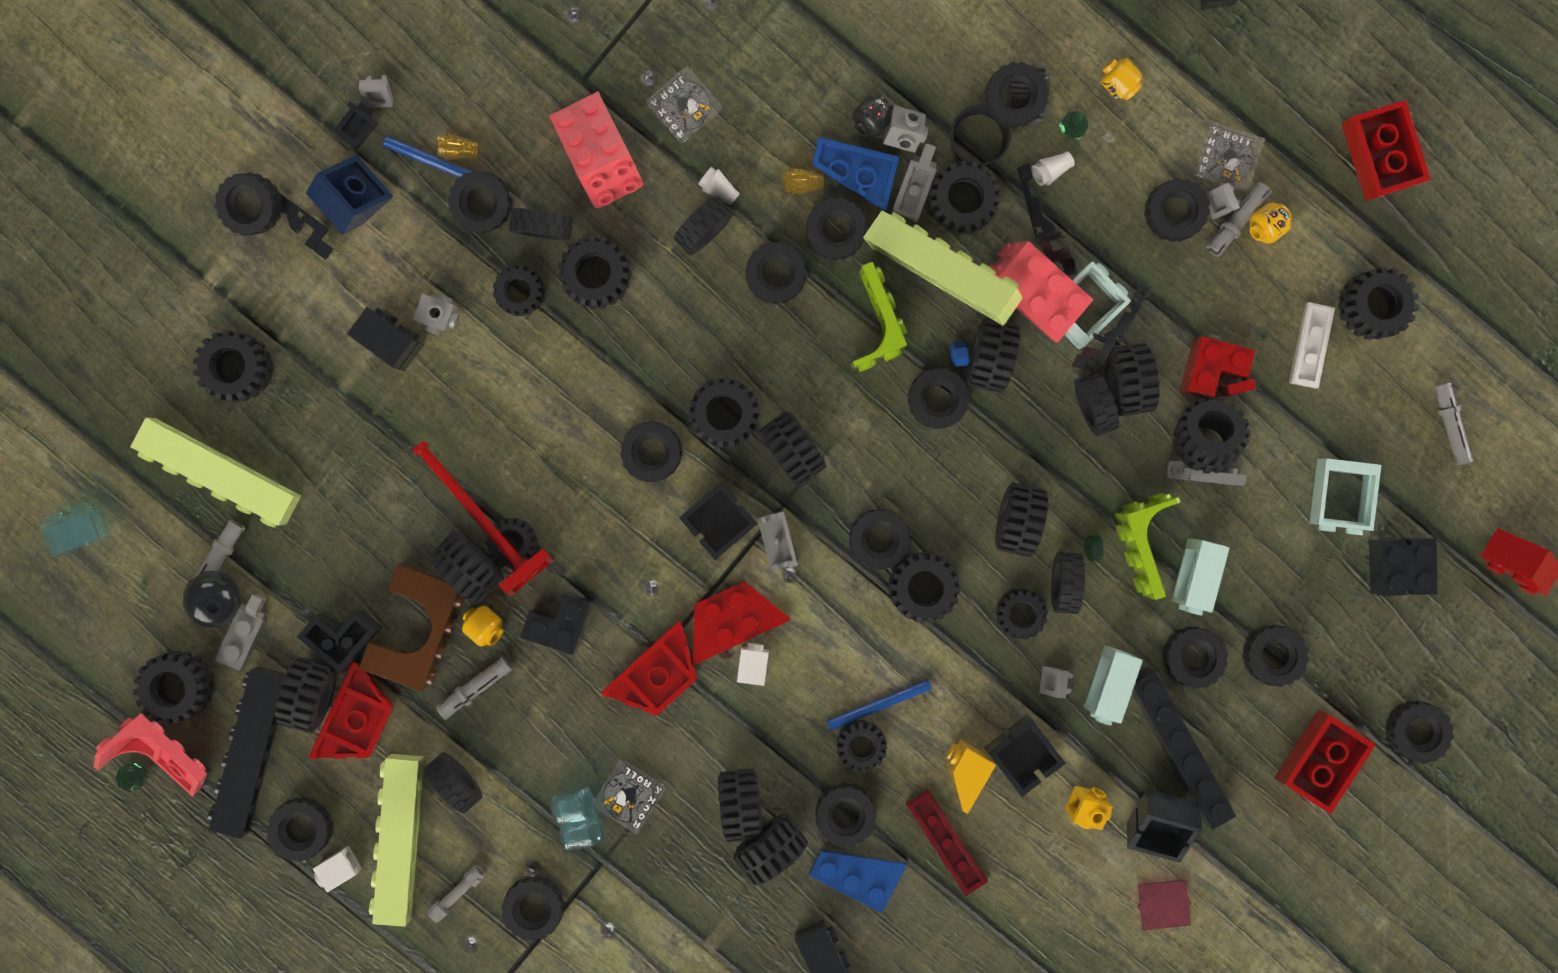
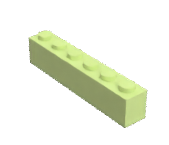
(943, 267)
(215, 471)
(397, 839)

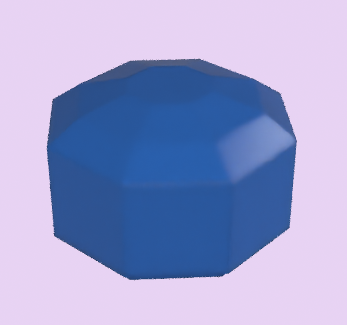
(959, 353)

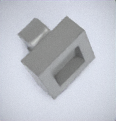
(376, 92)
(1222, 201)
(1055, 682)

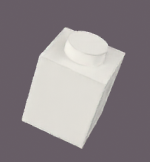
(753, 664)
(336, 869)

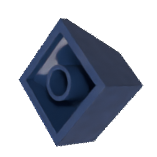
(348, 194)

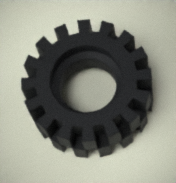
(524, 530)
(866, 762)

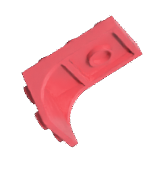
(596, 150)
(1048, 294)
(148, 738)

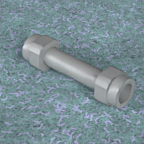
(440, 908)

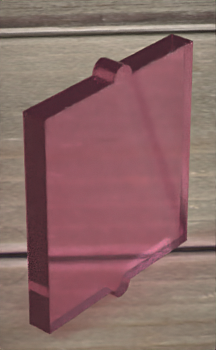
(1164, 904)

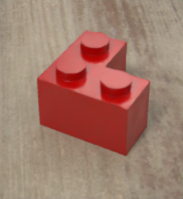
(1209, 360)
(1526, 562)

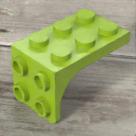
(892, 329)
(1132, 530)

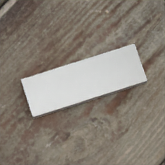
(1312, 345)

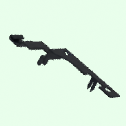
(1049, 232)
(315, 240)
(1109, 338)

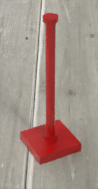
(524, 569)

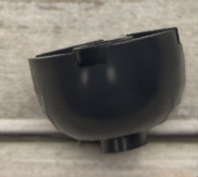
(211, 599)

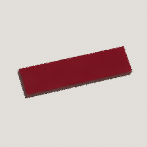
(946, 842)

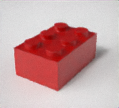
(1385, 150)
(1324, 761)

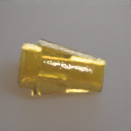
(456, 147)
(802, 181)

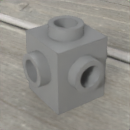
(906, 129)
(429, 308)

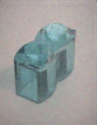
(74, 530)
(577, 819)

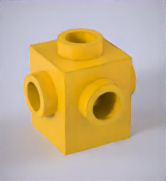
(1089, 807)

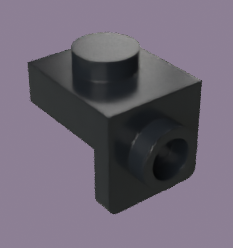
(356, 124)

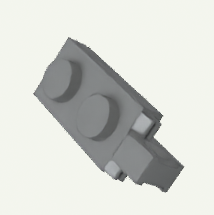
(916, 185)
(1180, 471)
(242, 634)

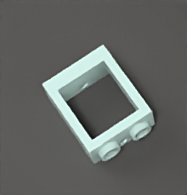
(1116, 292)
(1368, 497)
(1199, 576)
(1112, 685)

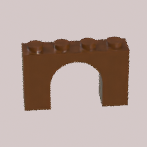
(416, 667)

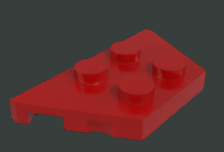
(732, 619)
(657, 674)
(354, 718)

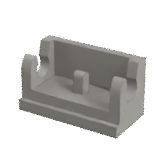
(777, 541)

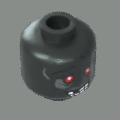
(872, 116)

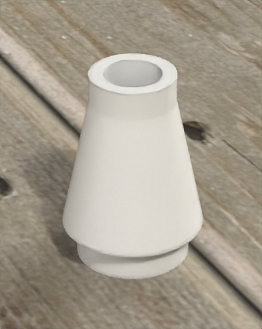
(1050, 168)
(716, 184)

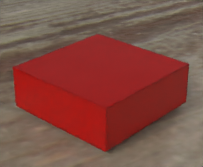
(1238, 387)

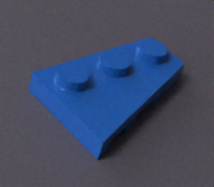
(858, 169)
(858, 877)

